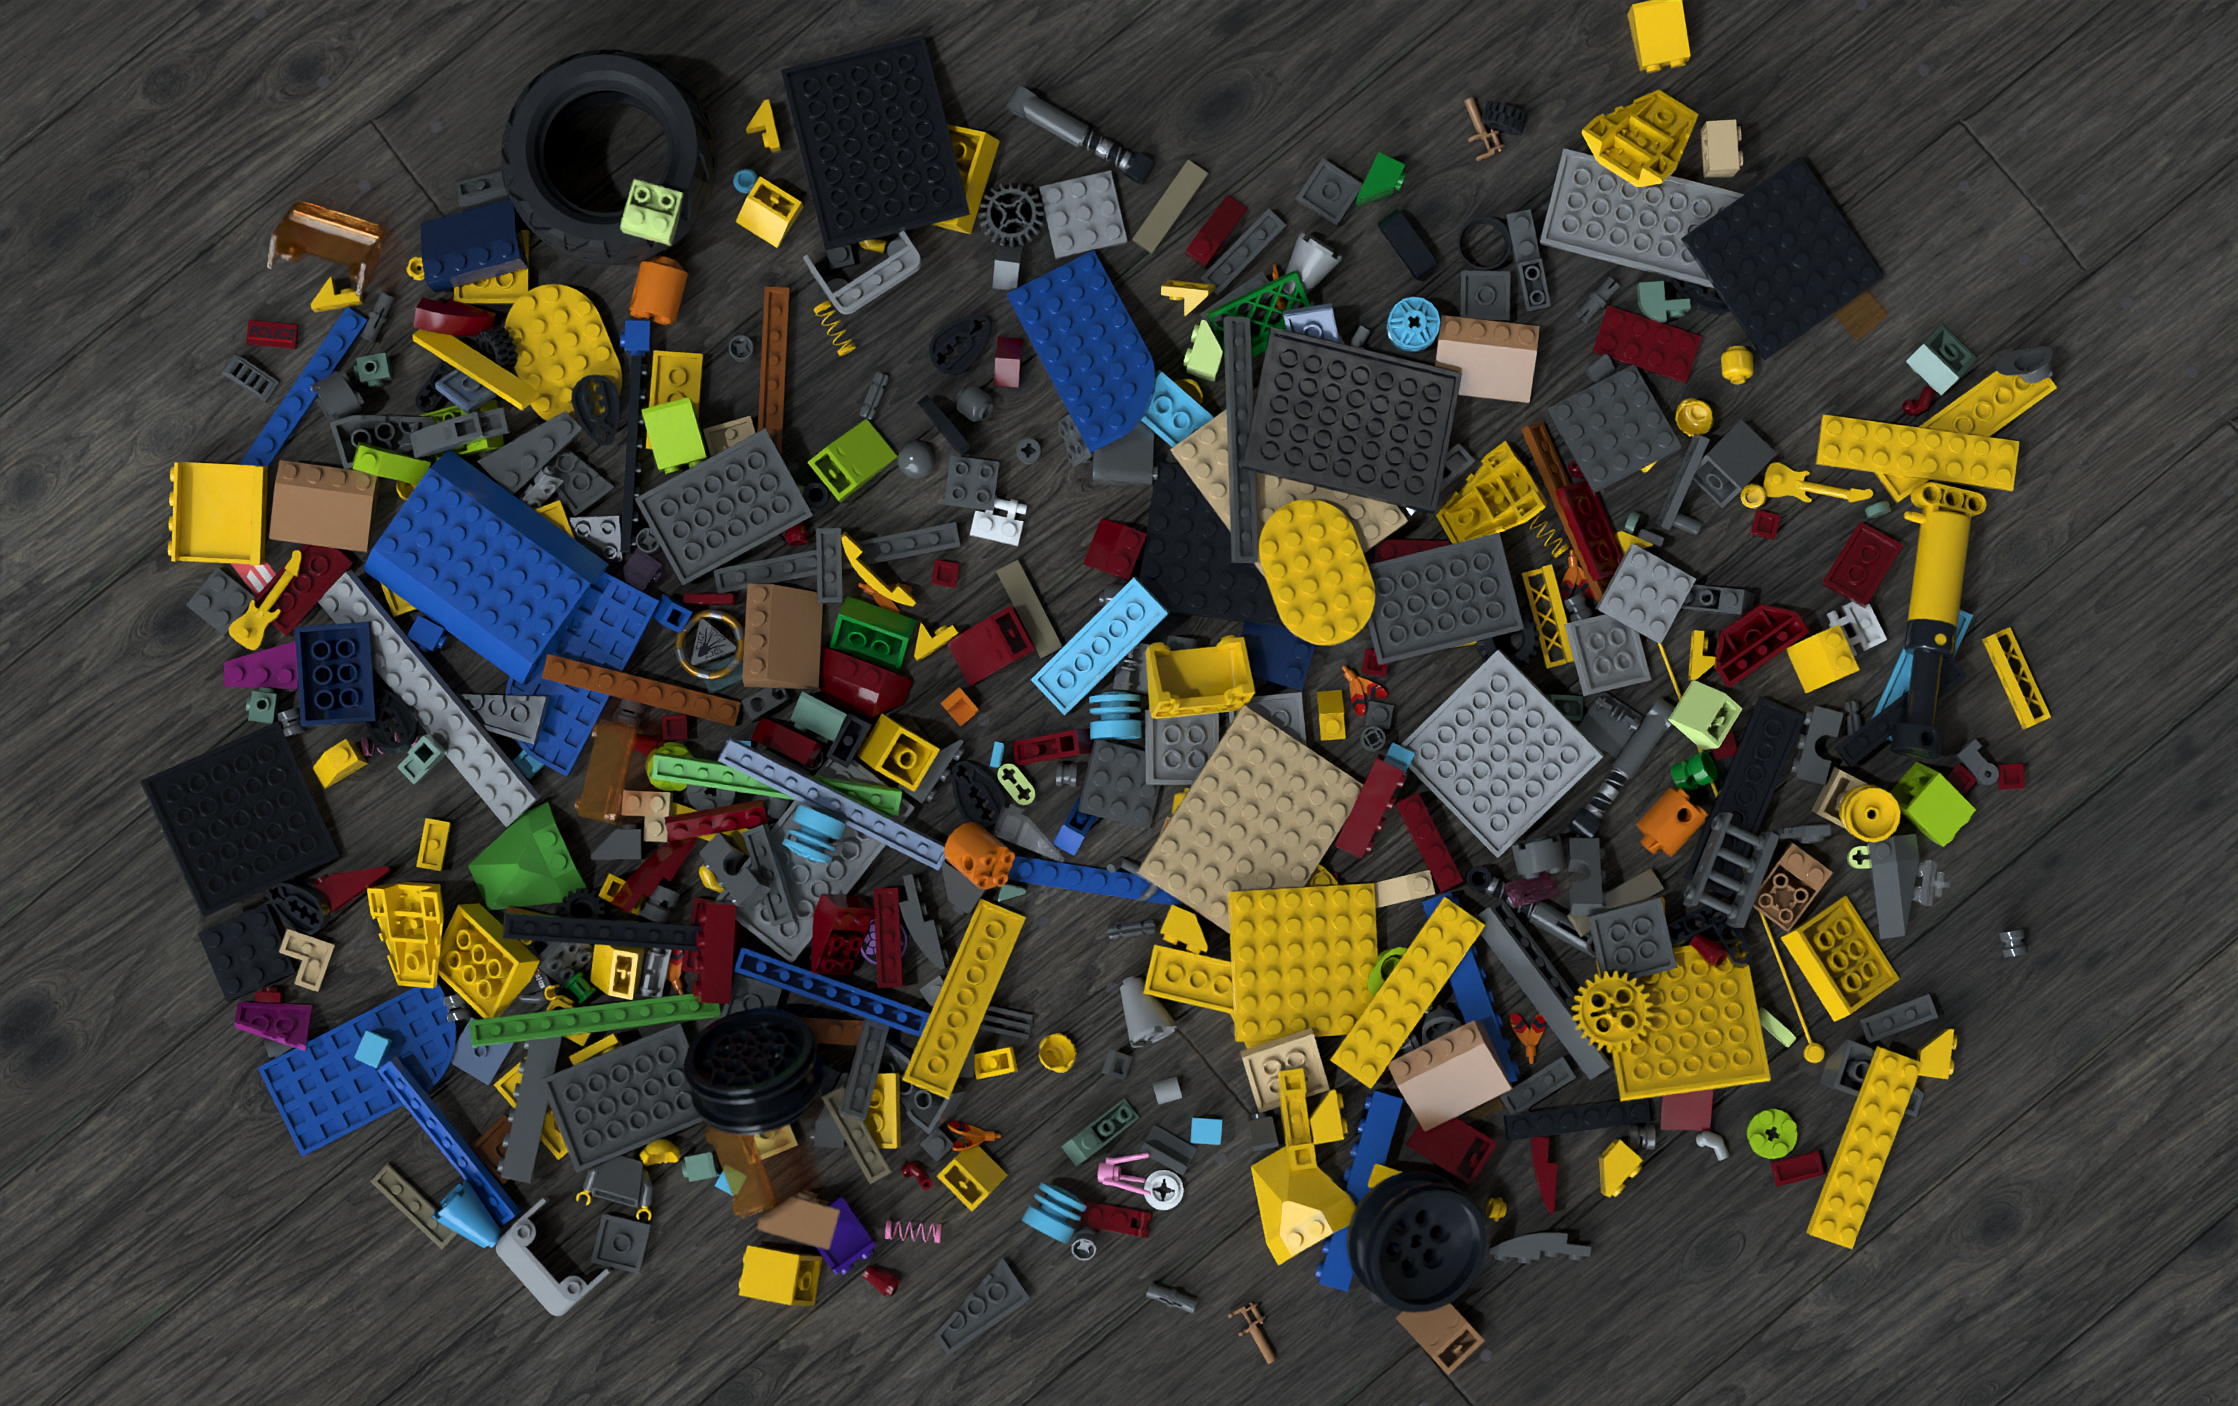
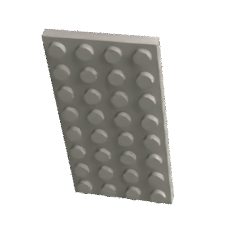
(1628, 224)
(809, 878)

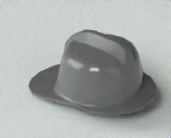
(2028, 364)
(1438, 1024)

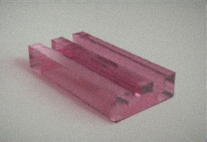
(1543, 883)

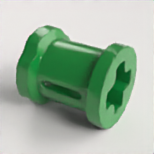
(582, 993)

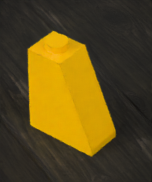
(339, 763)

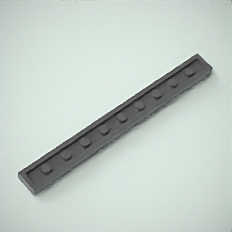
(1239, 414)
(805, 563)

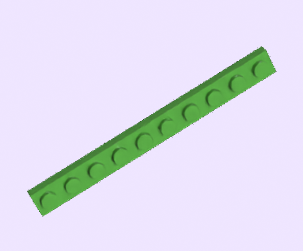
(721, 776)
(589, 1019)

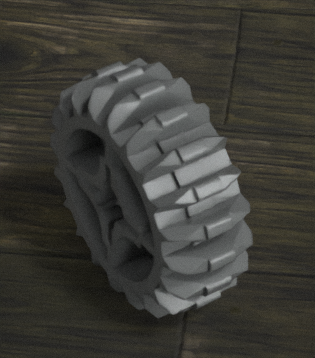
(1005, 224)

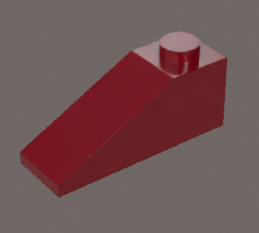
(1215, 232)
(1052, 747)
(346, 886)

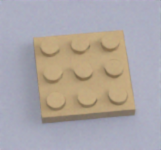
(1282, 1054)

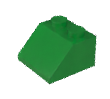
(1381, 180)

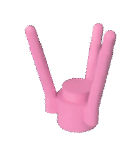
(1111, 1174)

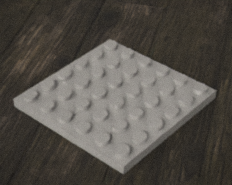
(1499, 753)

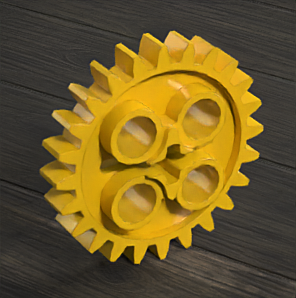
(1617, 1033)

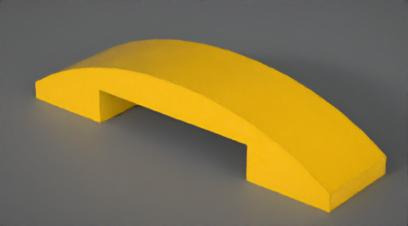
(897, 593)
(1295, 1119)

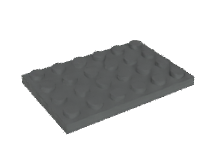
(724, 506)
(1442, 599)
(622, 1098)

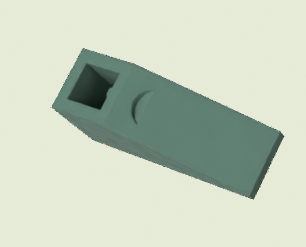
(1100, 1132)

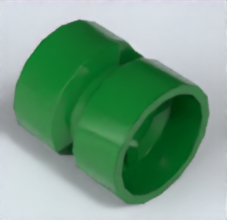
(1695, 772)

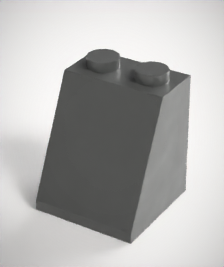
(1732, 463)

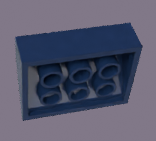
(472, 246)
(1277, 655)
(335, 674)

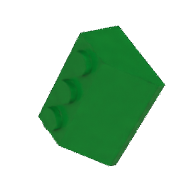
(872, 634)

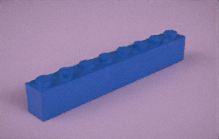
(831, 992)
(1473, 999)
(1371, 1149)

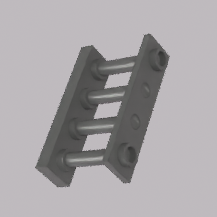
(1754, 867)

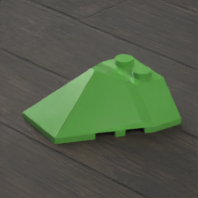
(527, 864)

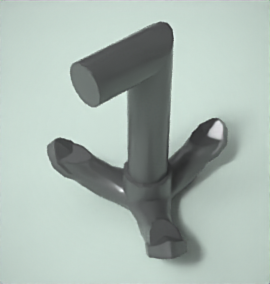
(1123, 863)

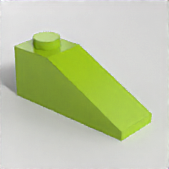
(389, 464)

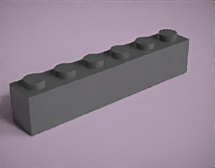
(530, 1110)

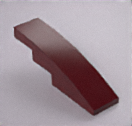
(660, 865)
(1544, 1171)

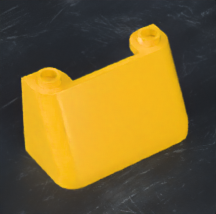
(1198, 679)

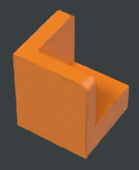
(960, 707)

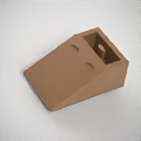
(1790, 886)
(1442, 1335)

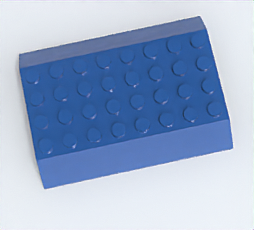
(483, 565)

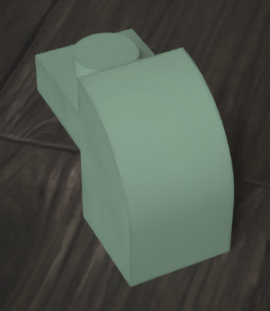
(1653, 303)
(422, 758)

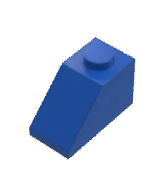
(1074, 830)

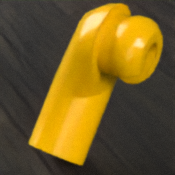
(874, 245)
(709, 879)

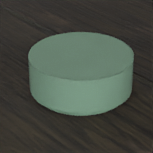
(1878, 509)
(1632, 523)

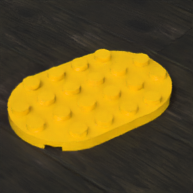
(559, 344)
(1316, 572)

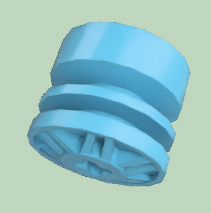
(1413, 339)
(1115, 716)
(813, 834)
(1054, 1212)

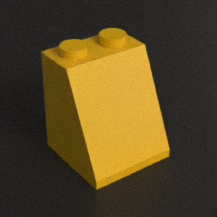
(1659, 34)
(1822, 659)
(898, 752)
(780, 1276)

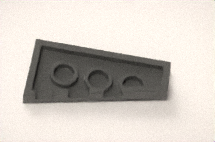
(524, 457)
(581, 484)
(508, 715)
(1804, 834)
(985, 1307)

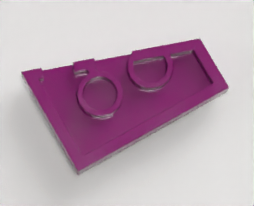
(266, 669)
(277, 1022)

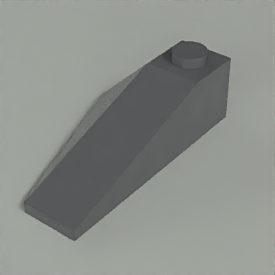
(376, 430)
(1848, 1069)
(923, 1106)

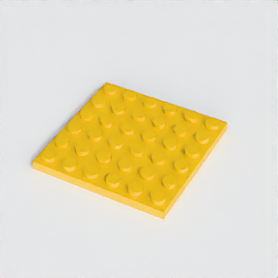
(1301, 959)
(1700, 1031)

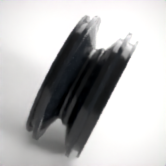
(754, 1071)
(1390, 1216)

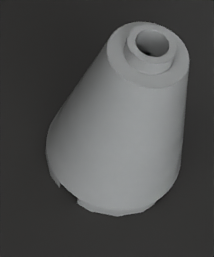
(1311, 262)
(1144, 1014)

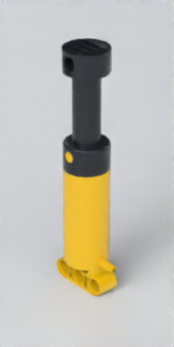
(1933, 608)

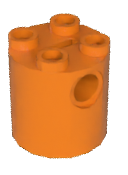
(658, 290)
(1663, 827)
(979, 856)

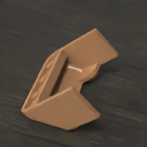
(802, 1219)

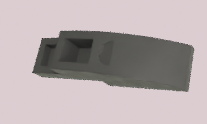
(1528, 260)
(459, 431)
(1456, 464)
(924, 933)
(1528, 1247)

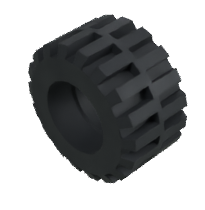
(1527, 651)

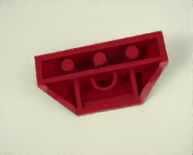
(1755, 640)
(860, 684)

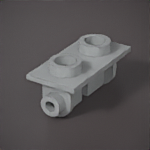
(544, 487)
(655, 972)

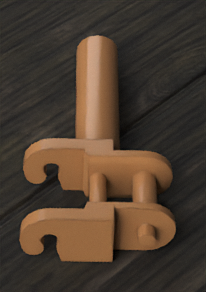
(1481, 130)
(1255, 1331)

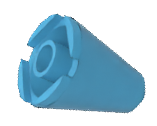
(468, 1216)

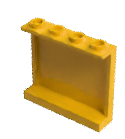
(218, 513)

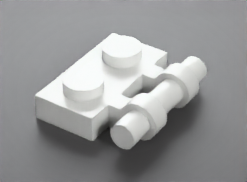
(999, 528)
(1863, 623)

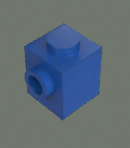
(637, 337)
(672, 613)
(427, 635)

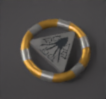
(710, 645)

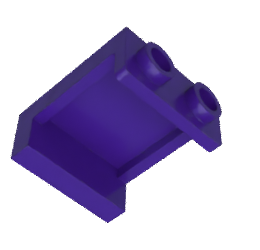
(848, 1241)

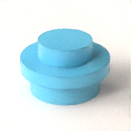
(745, 180)

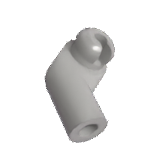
(1360, 337)
(1714, 1141)

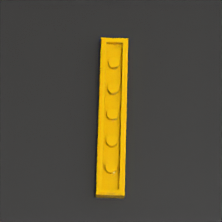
(478, 367)

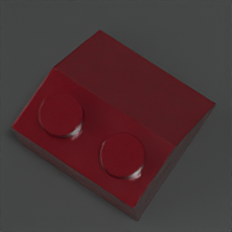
(1115, 549)

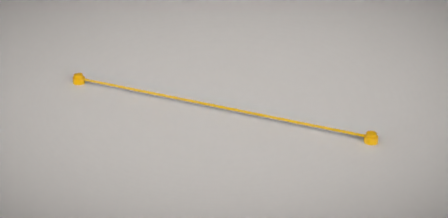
(1813, 1051)

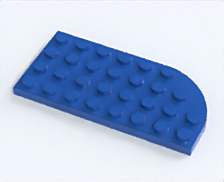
(1088, 348)
(598, 632)
(332, 1093)

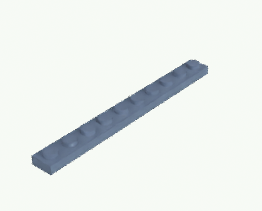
(833, 803)

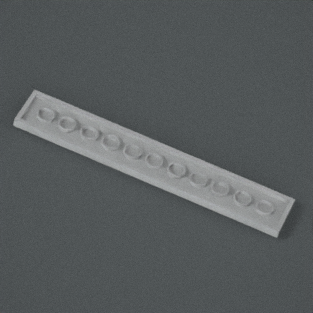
(433, 702)

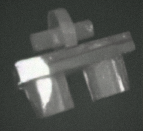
(1927, 871)

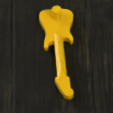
(1783, 481)
(251, 627)

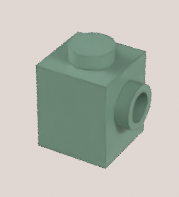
(373, 369)
(263, 706)

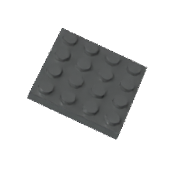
(1614, 428)

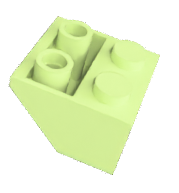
(652, 212)
(1206, 353)
(1705, 715)

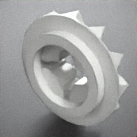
(1171, 1199)

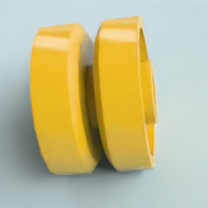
(1869, 827)

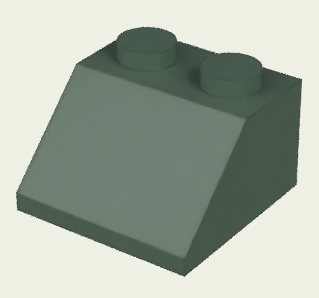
(1941, 360)
(817, 717)

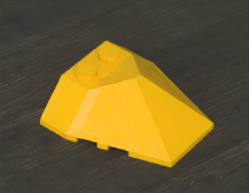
(1642, 139)
(1493, 498)
(412, 929)
(1297, 1205)

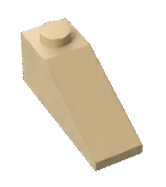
(1403, 889)

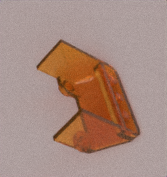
(329, 237)
(607, 771)
(743, 1172)

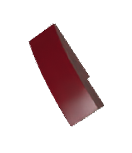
(452, 318)
(786, 742)

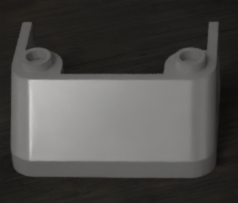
(848, 298)
(553, 1296)

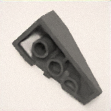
(1893, 878)

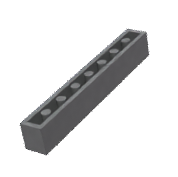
(1541, 984)

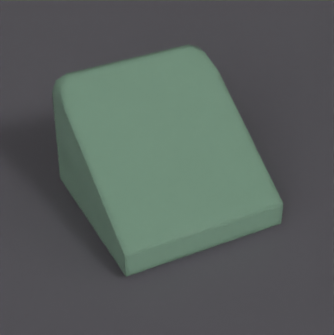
(1010, 891)

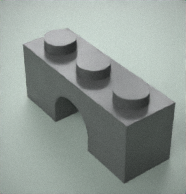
(1809, 765)
(1585, 857)
(721, 858)

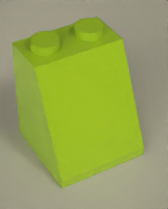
(675, 435)
(1931, 803)

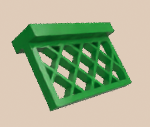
(1259, 340)

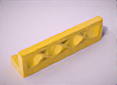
(1558, 613)
(2010, 680)

